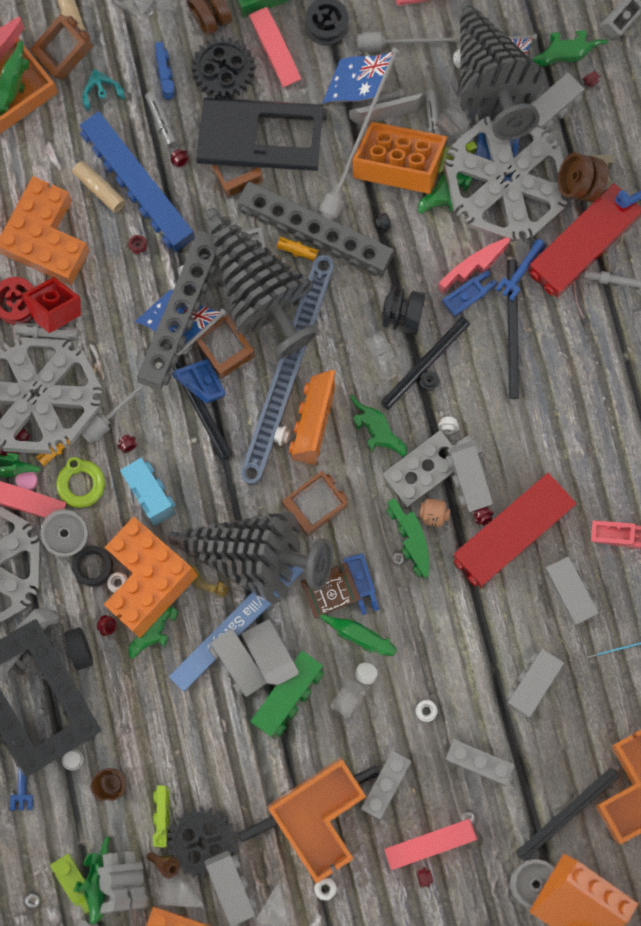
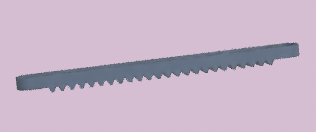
(285, 376)

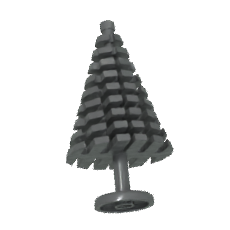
(496, 77)
(259, 284)
(258, 553)

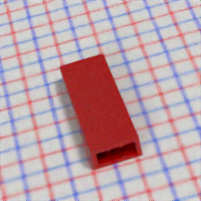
(583, 242)
(513, 531)

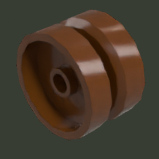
(209, 14)
(582, 177)

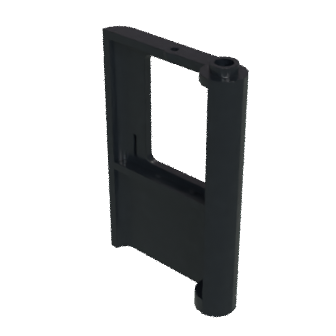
(230, 130)

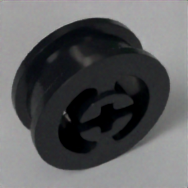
(334, 30)

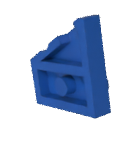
(201, 381)

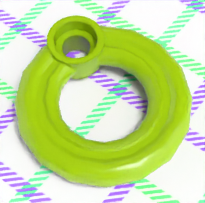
(67, 472)

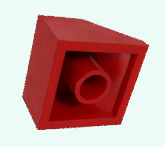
(52, 304)

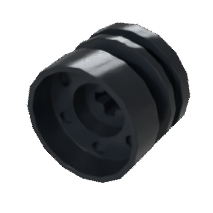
(403, 310)

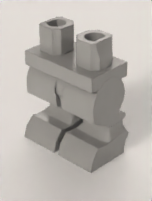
(122, 883)

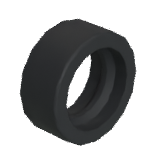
(92, 582)
(78, 648)

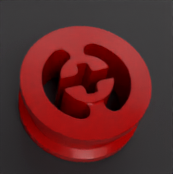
(10, 289)

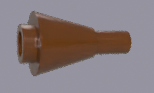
(166, 865)

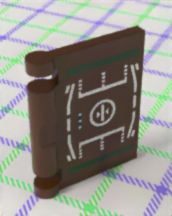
(337, 592)

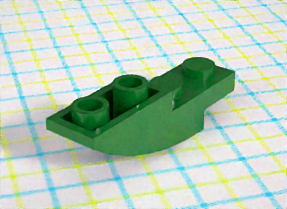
(415, 545)

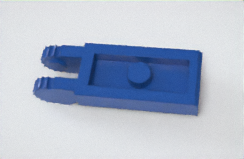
(164, 72)
(468, 294)
(362, 580)

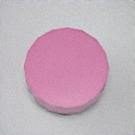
(27, 480)

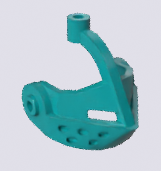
(96, 79)

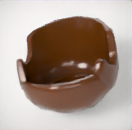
(108, 784)

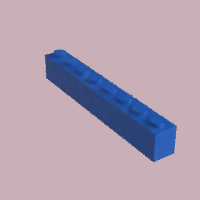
(137, 182)

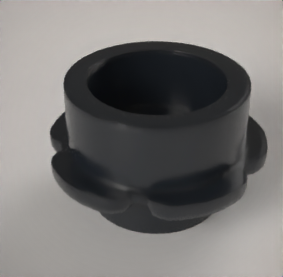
(383, 222)
(429, 386)

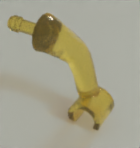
(221, 589)

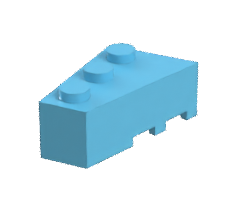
(148, 491)

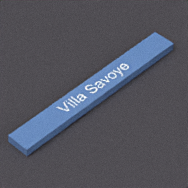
(239, 621)

